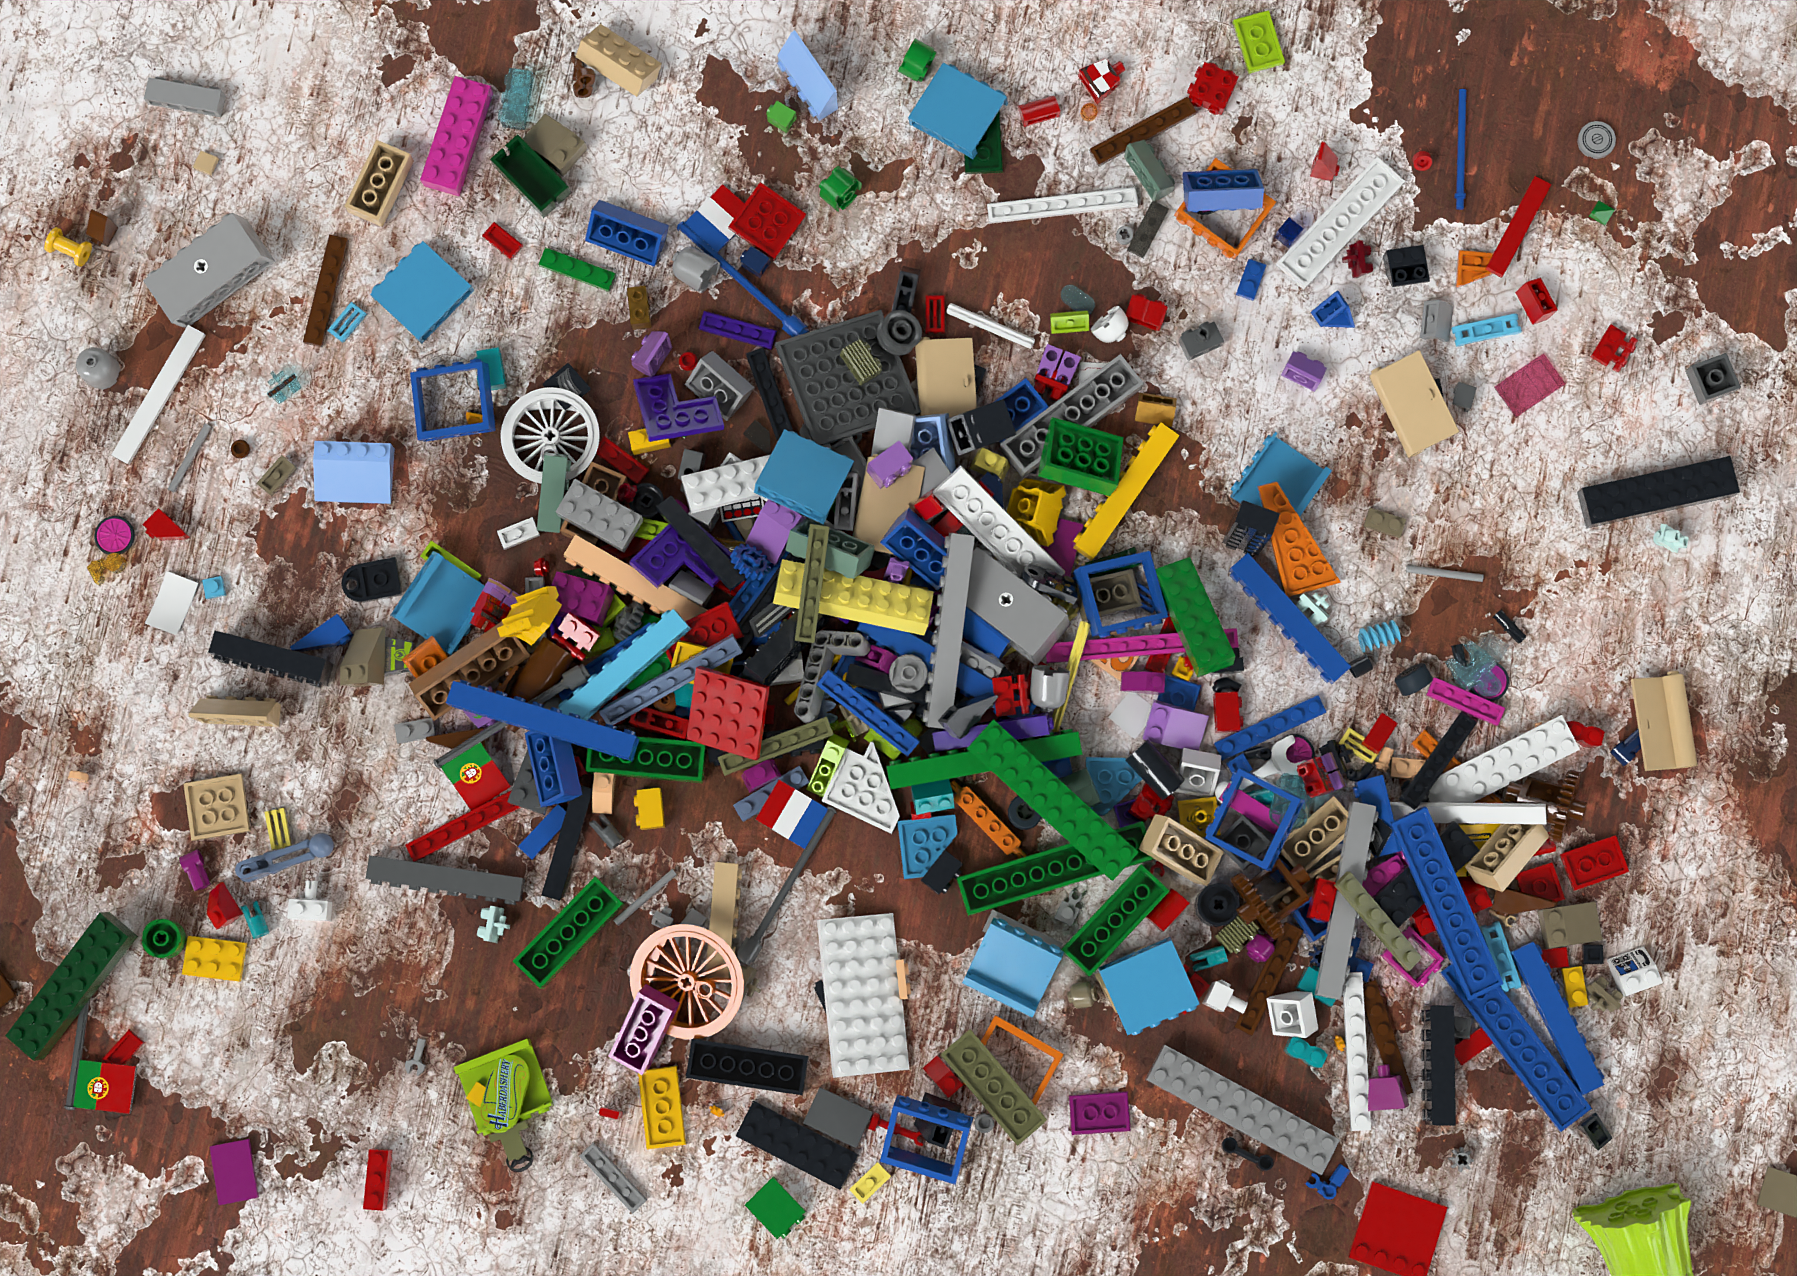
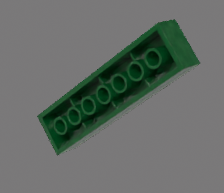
(71, 986)

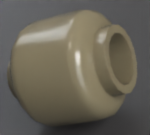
(1082, 995)

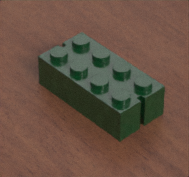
(530, 176)

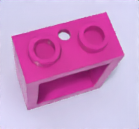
(1434, 966)

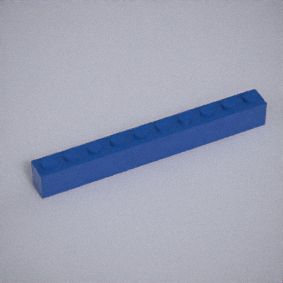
(905, 643)
(543, 721)

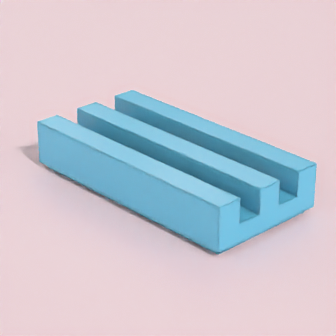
(352, 327)

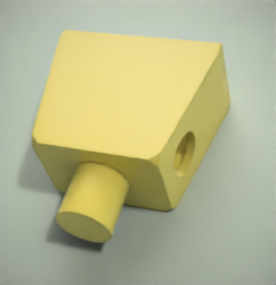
(990, 462)

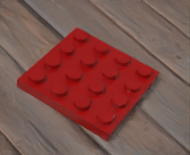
(727, 712)

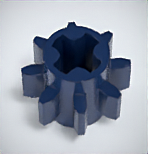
(1317, 949)

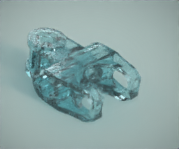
(1477, 673)

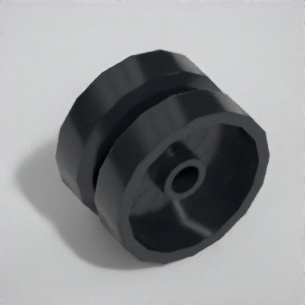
(1205, 905)

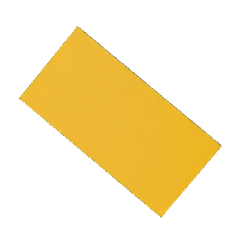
(662, 1108)

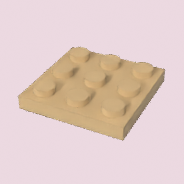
(217, 807)

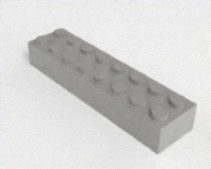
(1082, 406)

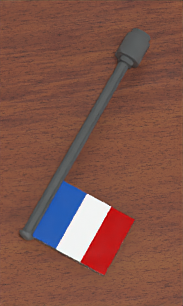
(799, 821)

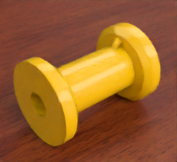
(56, 241)

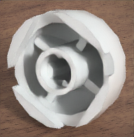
(1112, 326)

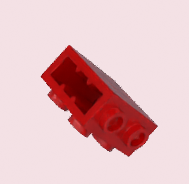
(1212, 88)

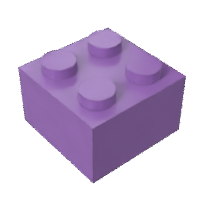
(890, 465)

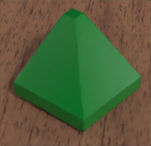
(1601, 213)

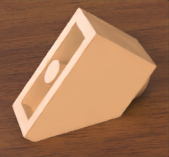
(603, 793)

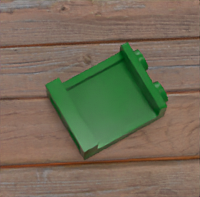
(776, 1208)

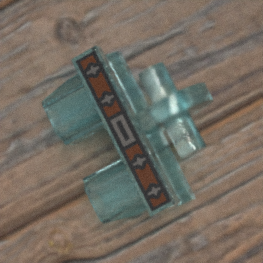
(276, 393)

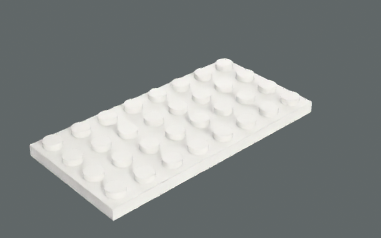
(862, 995)

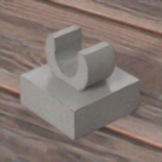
(662, 919)

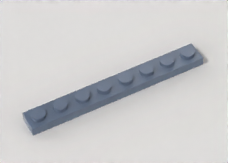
(669, 680)

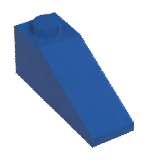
(327, 635)

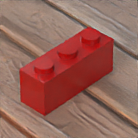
(377, 1179)

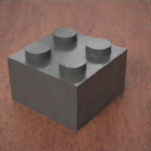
(1713, 379)
(1247, 838)

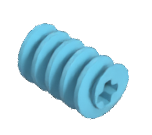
(1378, 634)

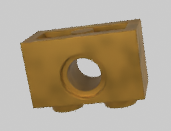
(639, 307)

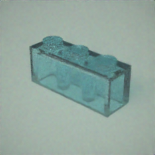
(516, 99)

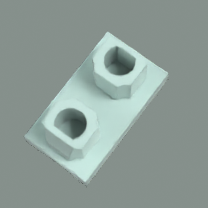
(1670, 538)
(1307, 602)
(495, 924)

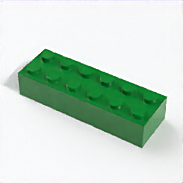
(1194, 617)
(654, 760)
(1114, 920)
(568, 932)

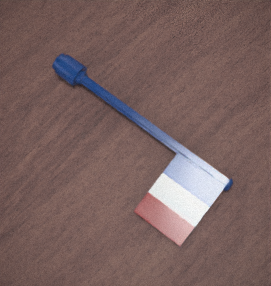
(710, 233)

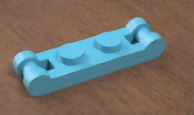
(1486, 329)
(1501, 955)

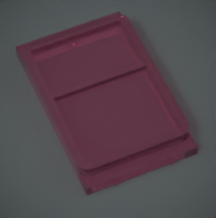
(1529, 385)

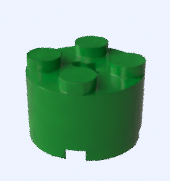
(916, 59)
(839, 188)
(174, 938)

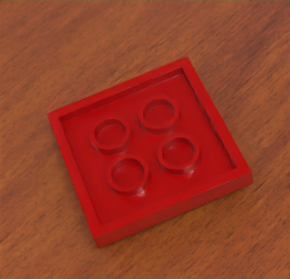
(767, 221)

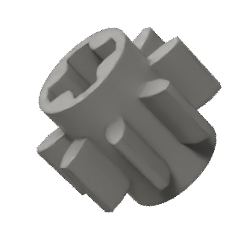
(1455, 1159)

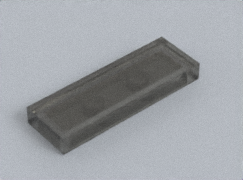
(1148, 229)

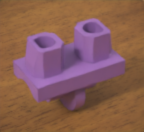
(896, 570)

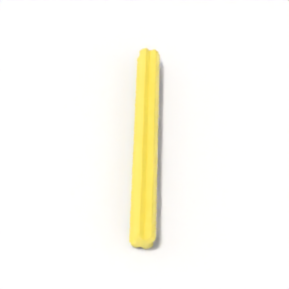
(1072, 665)

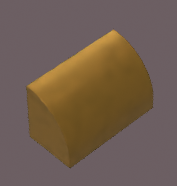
(1155, 409)

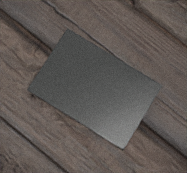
(837, 1117)

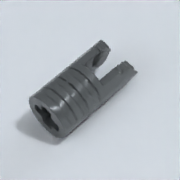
(609, 834)

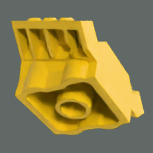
(1037, 508)
(531, 615)

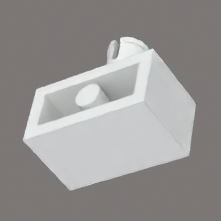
(309, 907)
(1221, 996)

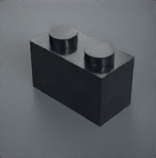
(942, 872)

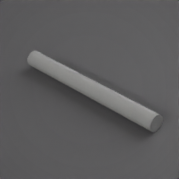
(189, 457)
(1444, 573)
(646, 896)

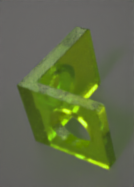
(835, 726)

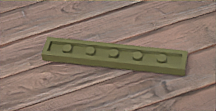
(812, 583)
(779, 745)
(1378, 921)

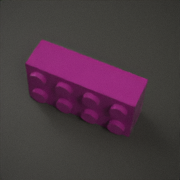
(644, 1029)

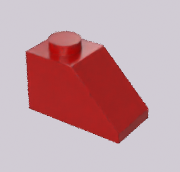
(928, 505)
(163, 527)
(222, 907)
(942, 1076)

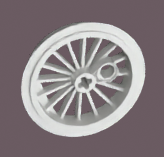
(542, 400)

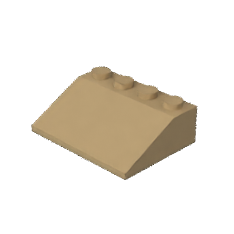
(236, 712)

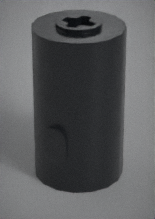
(1155, 770)

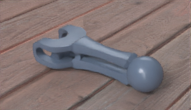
(320, 846)

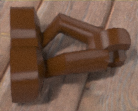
(583, 76)

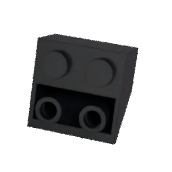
(1406, 266)
(932, 1132)

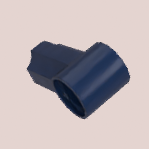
(1627, 749)

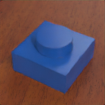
(1239, 762)

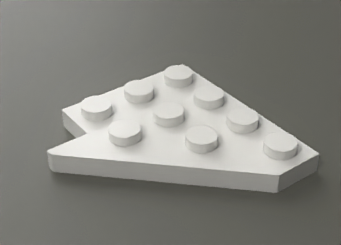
(863, 790)

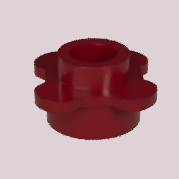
(626, 492)

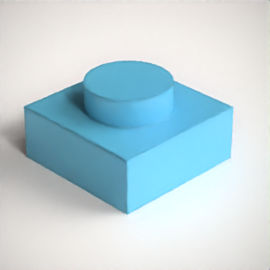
(214, 587)

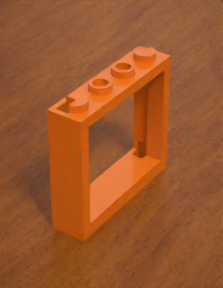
(1212, 239)
(1032, 1041)

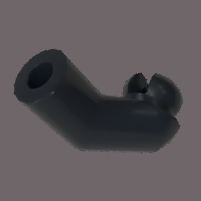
(1224, 683)
(1259, 752)
(1358, 775)

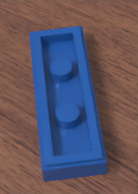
(543, 833)

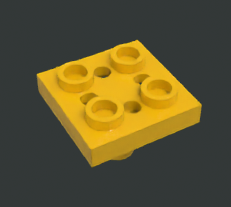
(1187, 808)

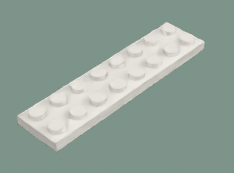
(1340, 223)
(724, 484)
(992, 524)
(1505, 763)

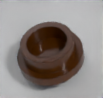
(240, 449)

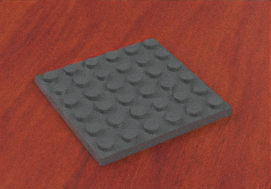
(826, 389)

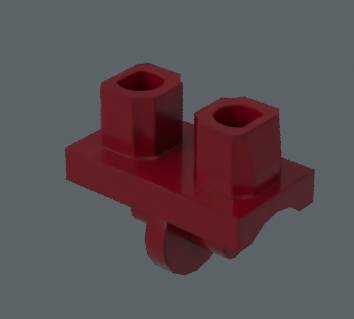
(1356, 259)

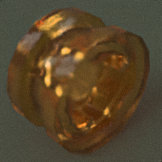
(1094, 110)

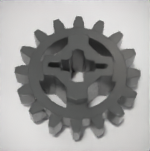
(628, 620)

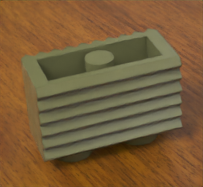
(860, 361)
(1235, 934)

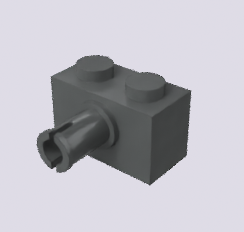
(1200, 340)

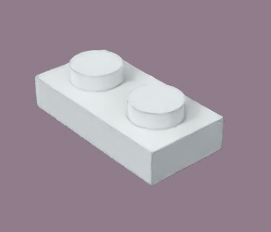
(518, 533)

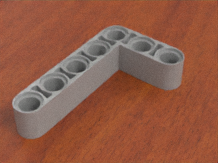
(836, 644)

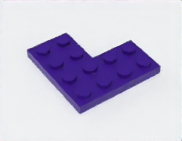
(667, 417)
(668, 553)

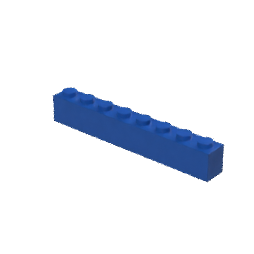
(1289, 619)
(1556, 1017)

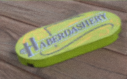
(504, 1094)

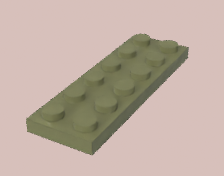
(993, 1087)

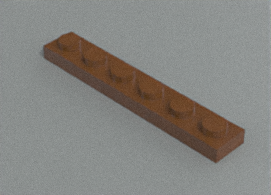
(1143, 130)
(325, 290)
(1268, 979)
(1383, 1033)

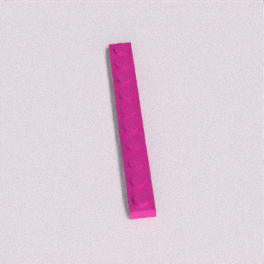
(1127, 647)

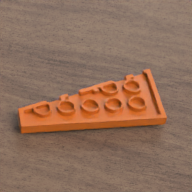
(1295, 551)

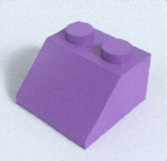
(1304, 371)

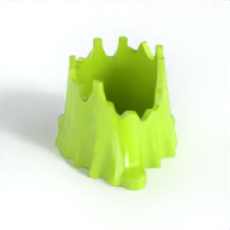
(1641, 1231)

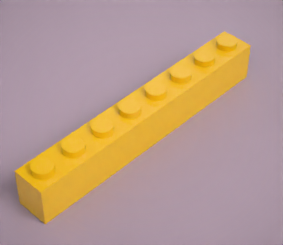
(1129, 486)

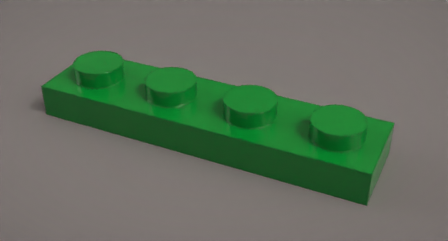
(577, 269)

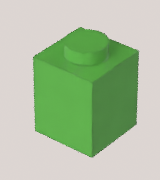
(781, 116)

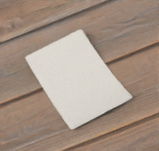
(172, 603)

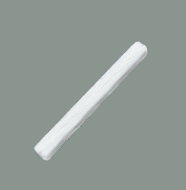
(990, 325)

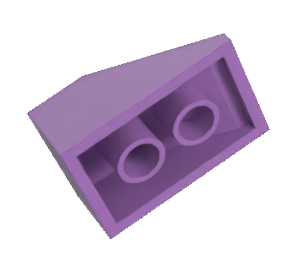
(652, 353)
(772, 530)
(1175, 726)

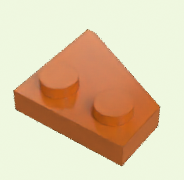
(1471, 267)

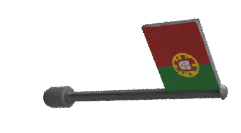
(471, 766)
(98, 1083)

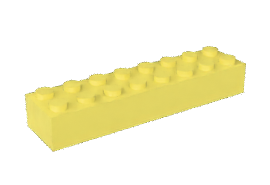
(859, 599)

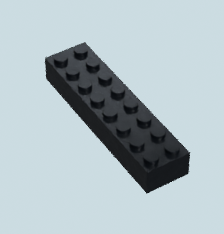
(1658, 492)

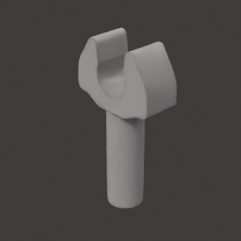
(417, 1058)

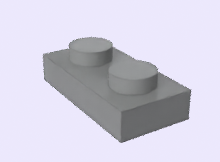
(414, 730)

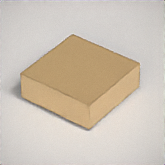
(205, 163)

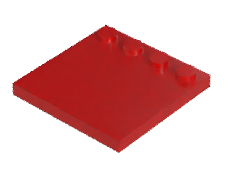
(1397, 1231)

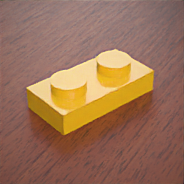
(1574, 986)

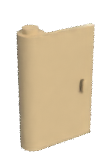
(942, 373)
(1406, 396)
(882, 506)
(1664, 722)

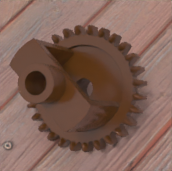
(1559, 794)
(1255, 908)

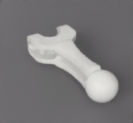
(1275, 765)

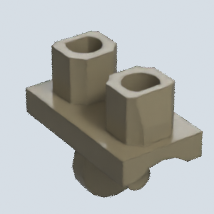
(856, 725)
(748, 976)
(1601, 998)

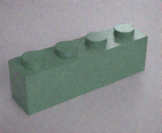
(552, 491)

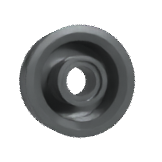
(892, 340)

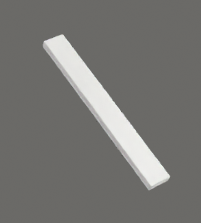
(1062, 205)
(158, 395)
(1478, 812)

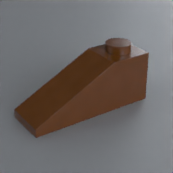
(452, 740)
(1515, 901)

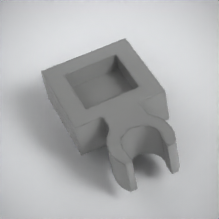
(1067, 911)

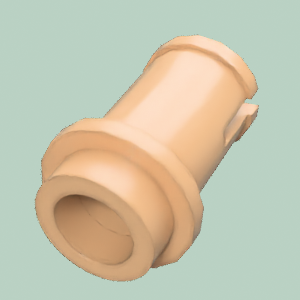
(1384, 759)

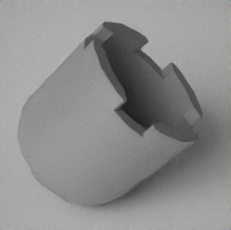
(694, 268)
(101, 371)
(1048, 687)

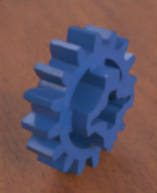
(750, 562)

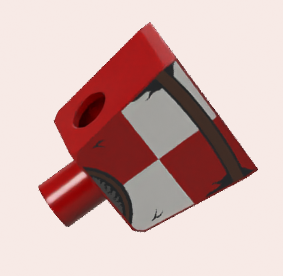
(1101, 78)

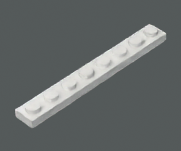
(1356, 1052)

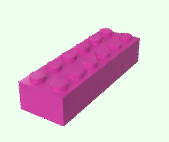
(456, 136)

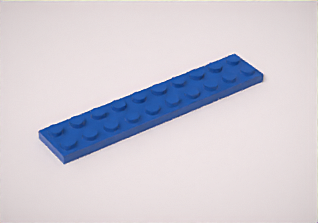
(1446, 903)
(1524, 1053)

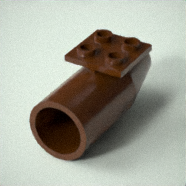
(539, 673)

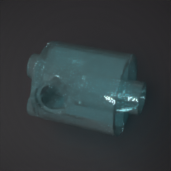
(1280, 804)

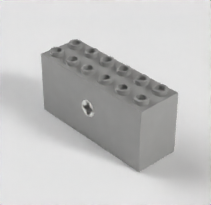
(208, 270)
(1014, 607)

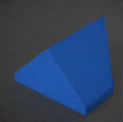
(1334, 312)

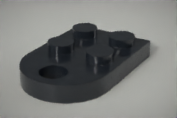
(374, 580)
(1050, 582)

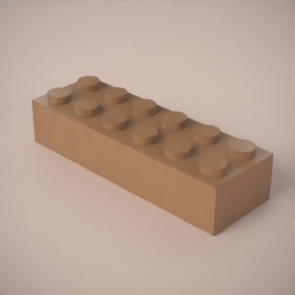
(476, 663)

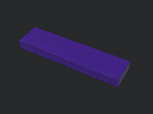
(737, 330)

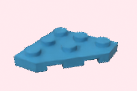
(1112, 779)
(924, 842)

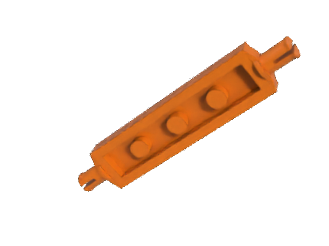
(987, 820)

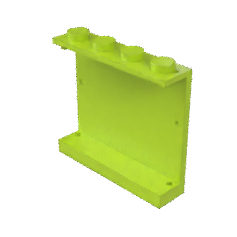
(478, 1070)

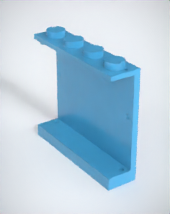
(957, 109)
(422, 291)
(1280, 463)
(803, 476)
(439, 603)
(1013, 966)
(1149, 986)

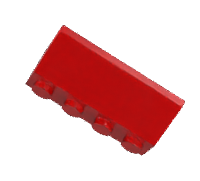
(1476, 897)

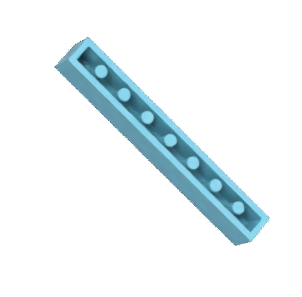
(626, 666)

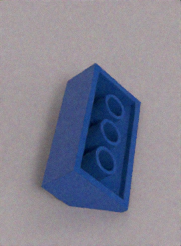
(1222, 190)
(626, 232)
(919, 544)
(983, 636)
(553, 769)
(1374, 792)

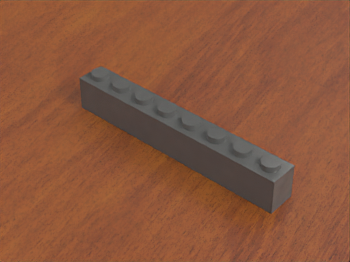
(445, 879)

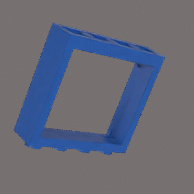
(488, 423)
(1089, 601)
(1282, 832)
(919, 1163)

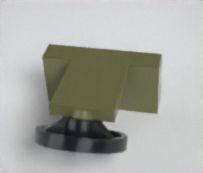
(514, 1146)

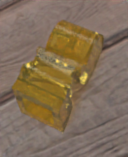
(113, 562)

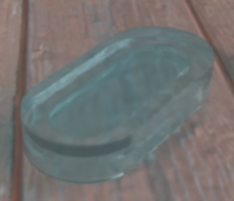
(1077, 299)

